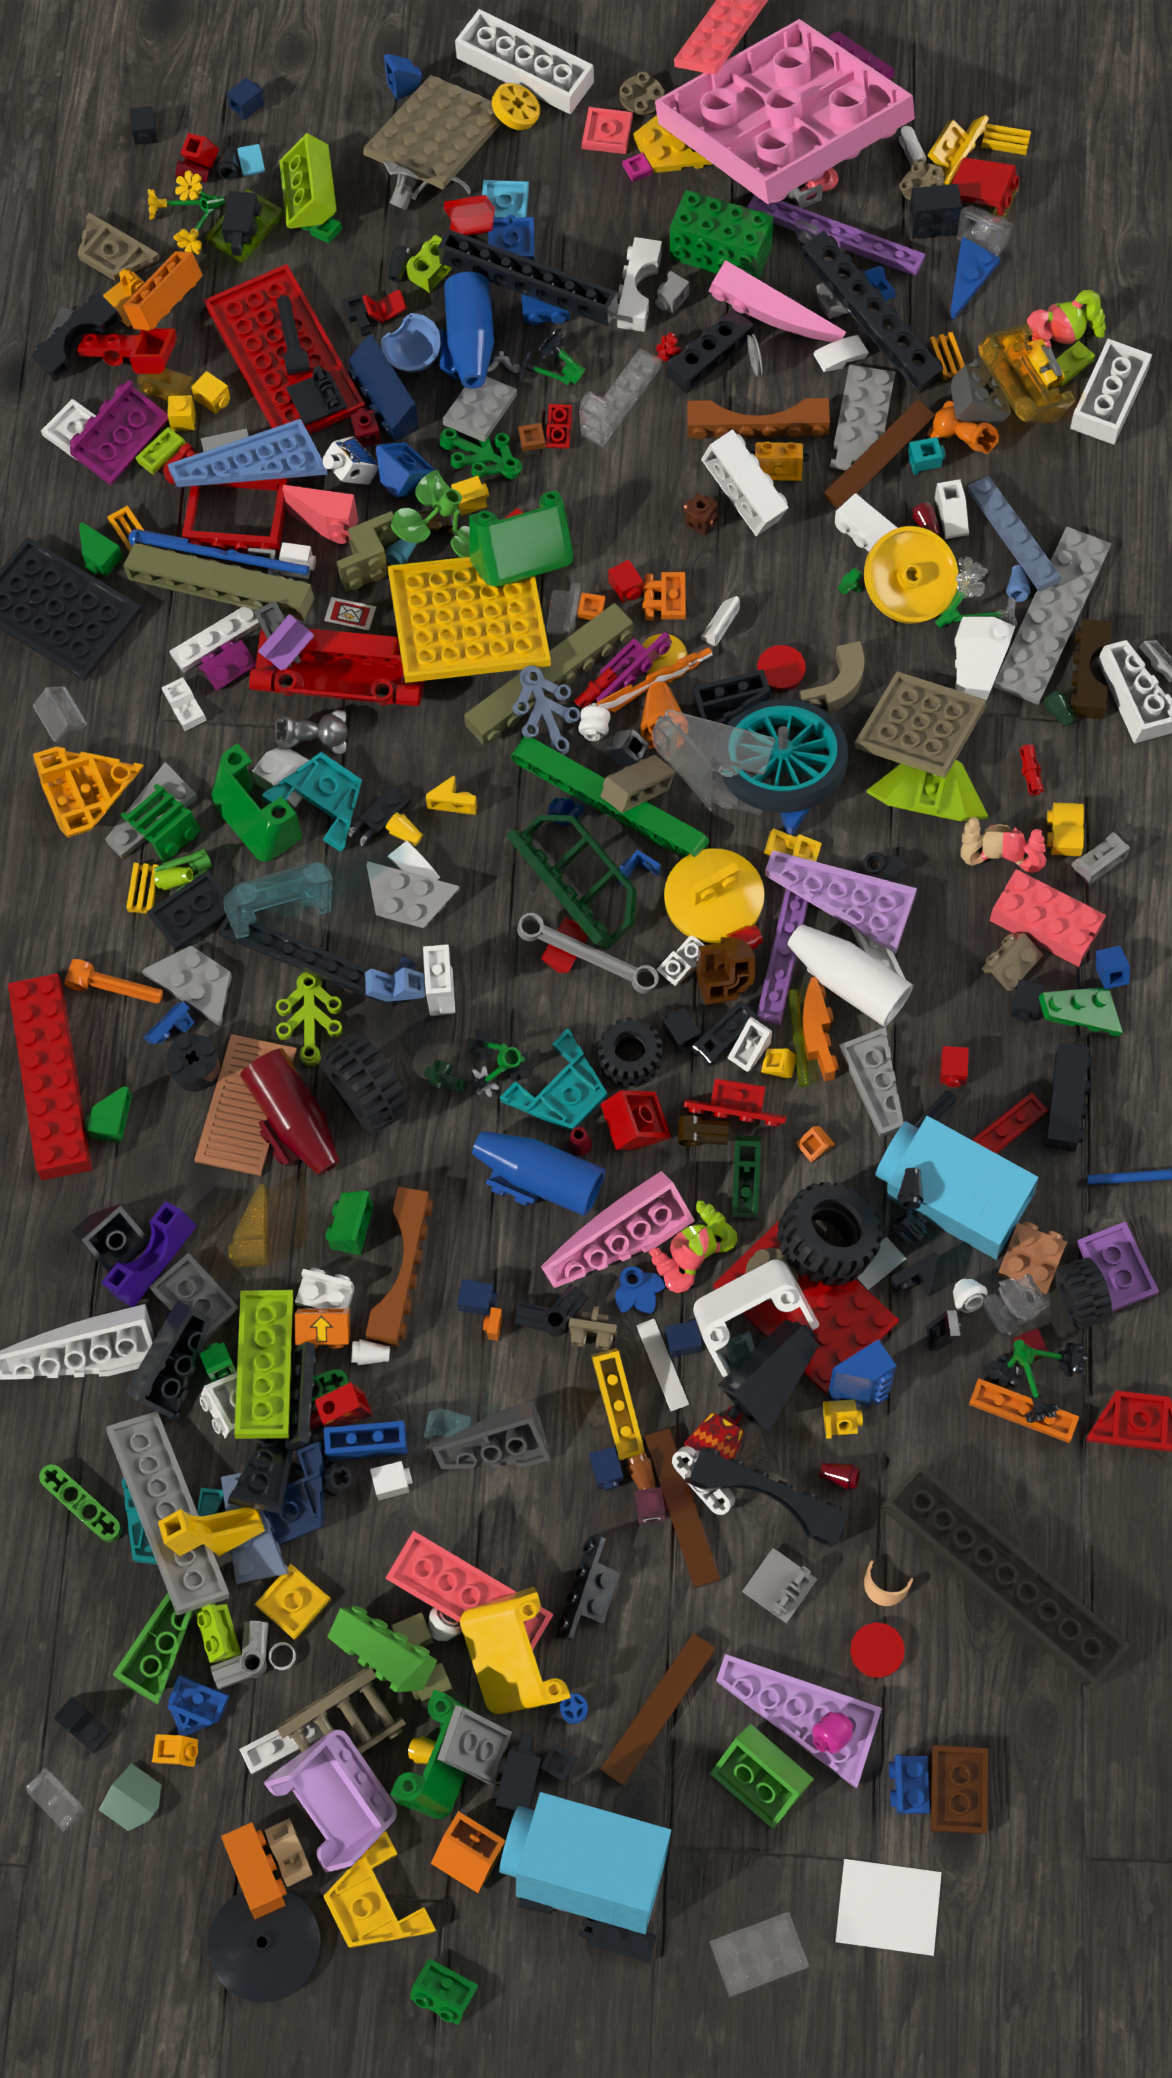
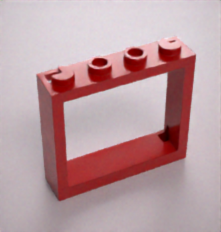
(237, 541)

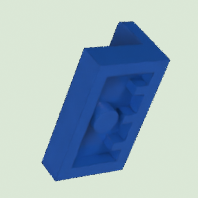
(910, 1783)

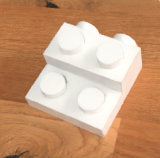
(220, 1400)

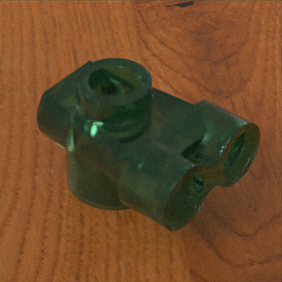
(441, 1076)

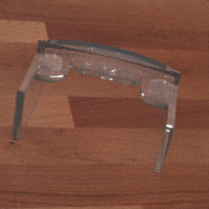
(705, 749)

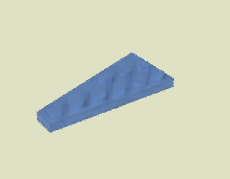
(268, 455)

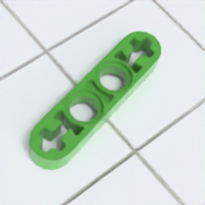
(82, 1501)

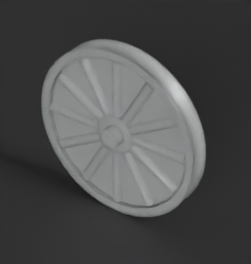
(754, 354)

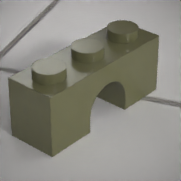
(418, 1634)

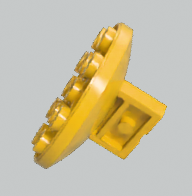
(713, 894)

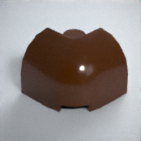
(725, 970)

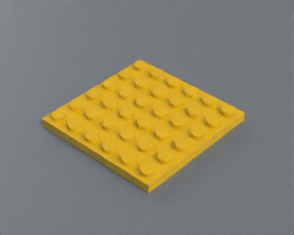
(461, 625)

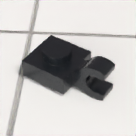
(357, 311)

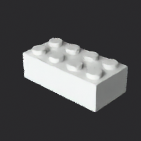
(1111, 391)
(745, 482)

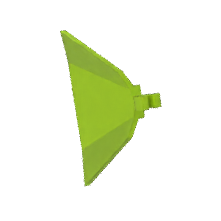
(930, 794)

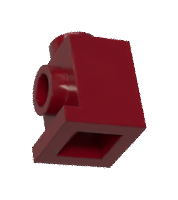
(365, 427)

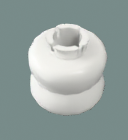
(594, 722)

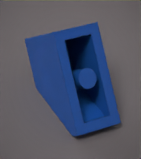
(401, 76)

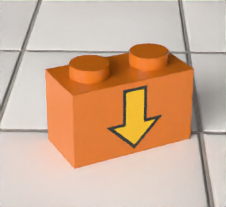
(323, 1326)

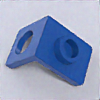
(639, 858)

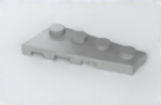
(124, 837)
(873, 1074)

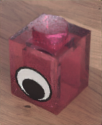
(650, 1505)

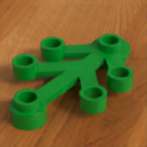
(506, 465)

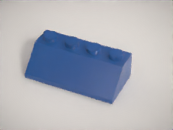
(864, 1376)

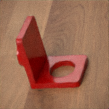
(386, 307)

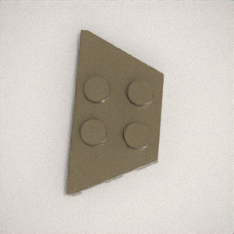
(112, 250)

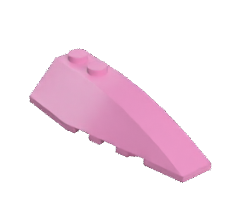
(770, 306)
(626, 1227)

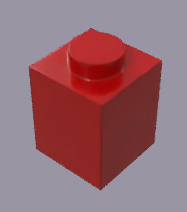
(199, 151)
(625, 581)
(954, 1066)

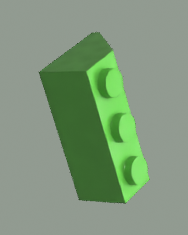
(761, 1776)

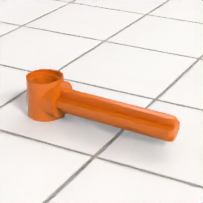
(82, 976)

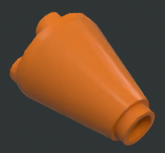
(657, 702)

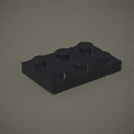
(190, 911)

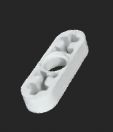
(709, 1499)

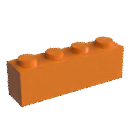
(163, 290)

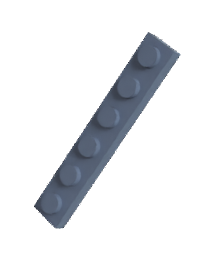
(1014, 533)

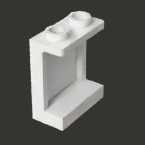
(439, 980)

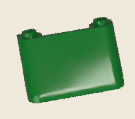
(522, 543)
(440, 1784)

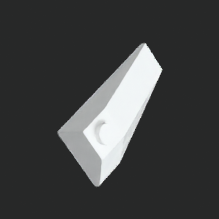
(979, 653)

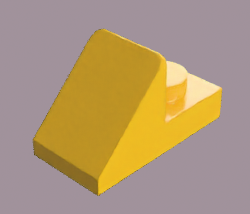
(445, 799)

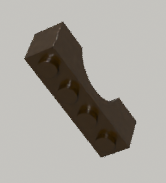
(1089, 694)

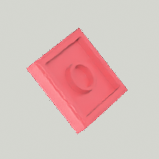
(607, 130)

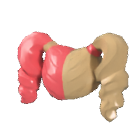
(1002, 842)

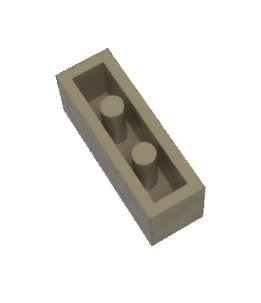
(637, 783)

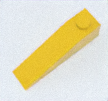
(618, 1403)

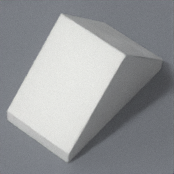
(750, 1044)

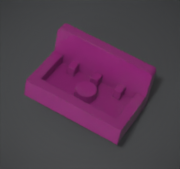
(227, 664)

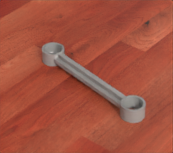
(587, 953)

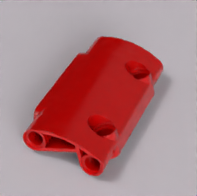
(341, 668)

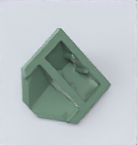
(132, 1798)

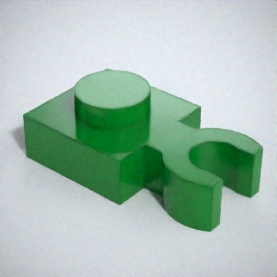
(326, 231)

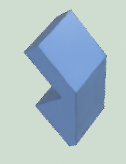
(400, 986)

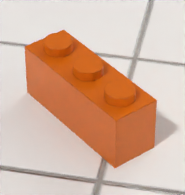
(254, 1870)

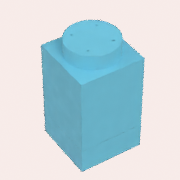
(963, 1184)
(586, 1861)

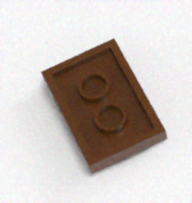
(959, 1790)

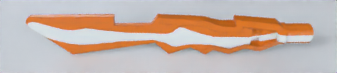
(666, 674)

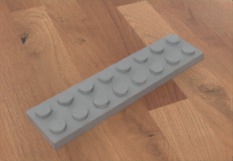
(1052, 617)
(158, 1492)

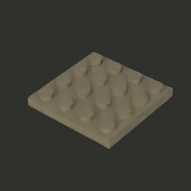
(920, 724)

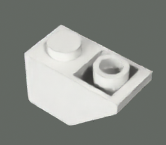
(952, 508)

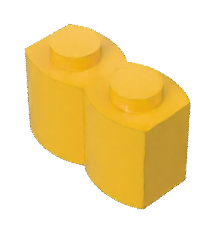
(1066, 829)

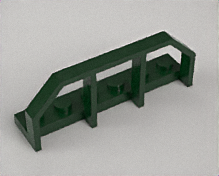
(567, 894)

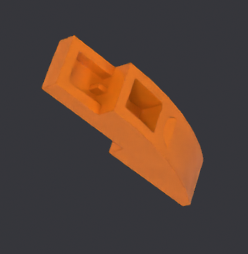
(815, 1029)

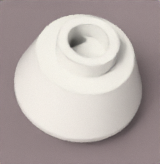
(969, 1295)
(442, 1626)

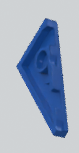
(973, 269)

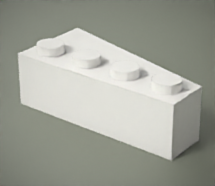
(1136, 692)

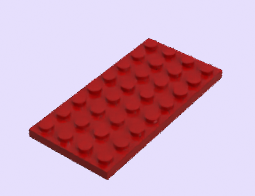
(254, 335)

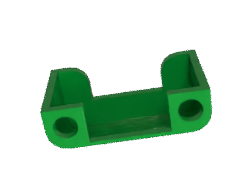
(256, 828)

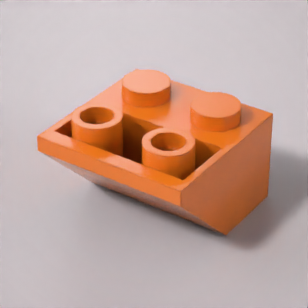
(468, 1852)

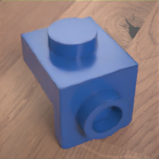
(877, 279)

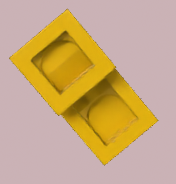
(795, 846)

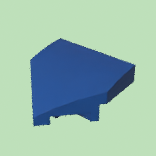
(195, 1705)

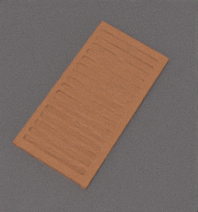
(231, 1128)

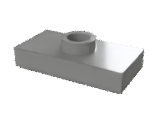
(1160, 659)

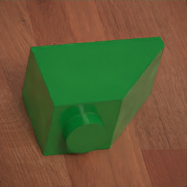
(98, 551)
(109, 1116)
(217, 1361)

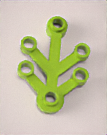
(308, 1014)

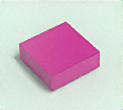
(637, 167)

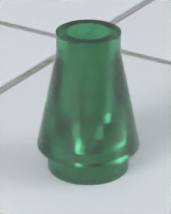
(1059, 707)

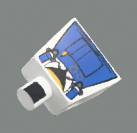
(350, 461)

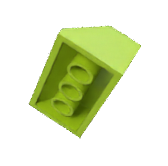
(307, 183)

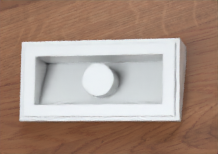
(721, 621)

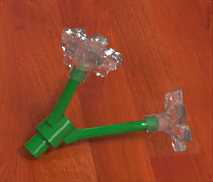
(968, 587)

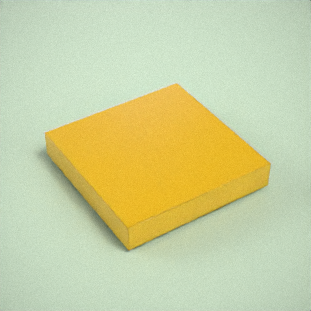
(293, 1602)

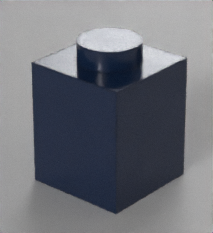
(245, 98)
(476, 1297)
(683, 1339)
(606, 1469)

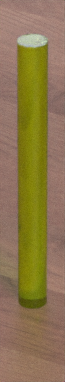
(798, 1038)

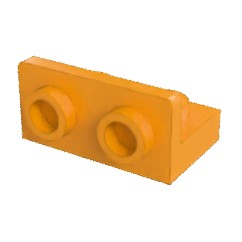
(780, 460)

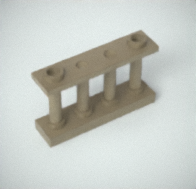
(340, 1698)

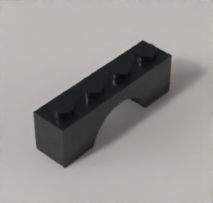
(94, 316)

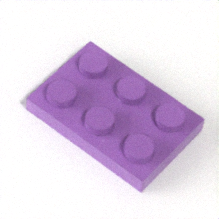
(1120, 1264)

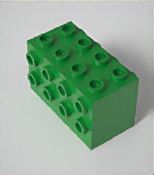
(714, 231)

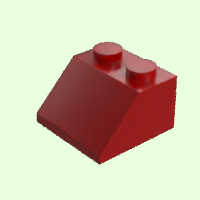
(635, 1119)

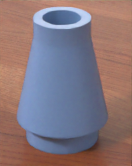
(1018, 584)

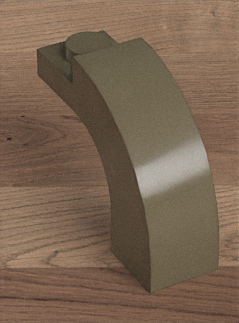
(846, 685)

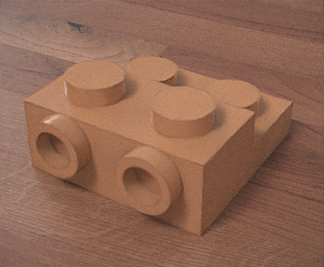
(1033, 1254)

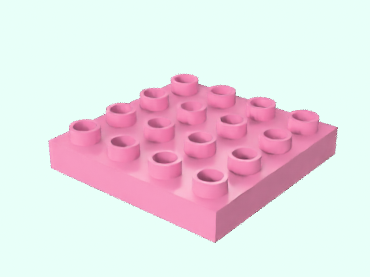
(785, 111)

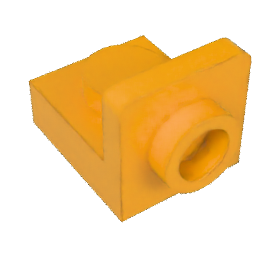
(175, 1750)

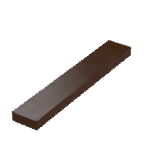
(879, 454)
(682, 1510)
(658, 1709)

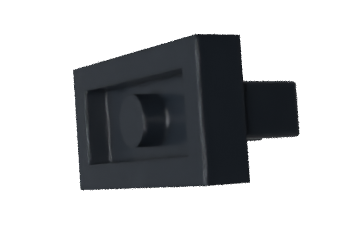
(943, 1330)

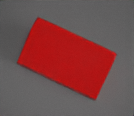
(559, 959)

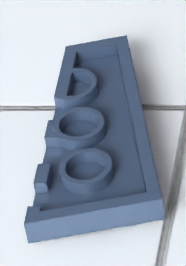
(260, 1555)

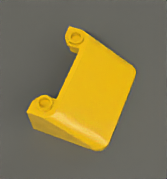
(505, 1656)

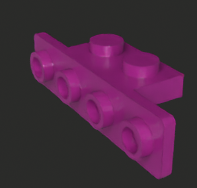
(633, 661)

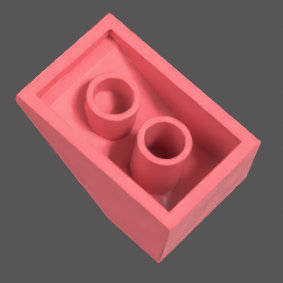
(323, 511)

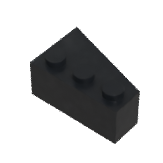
(730, 696)

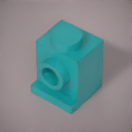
(925, 454)

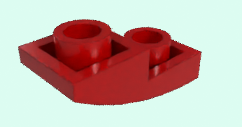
(559, 426)

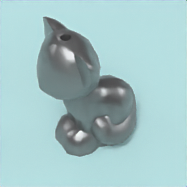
(330, 731)

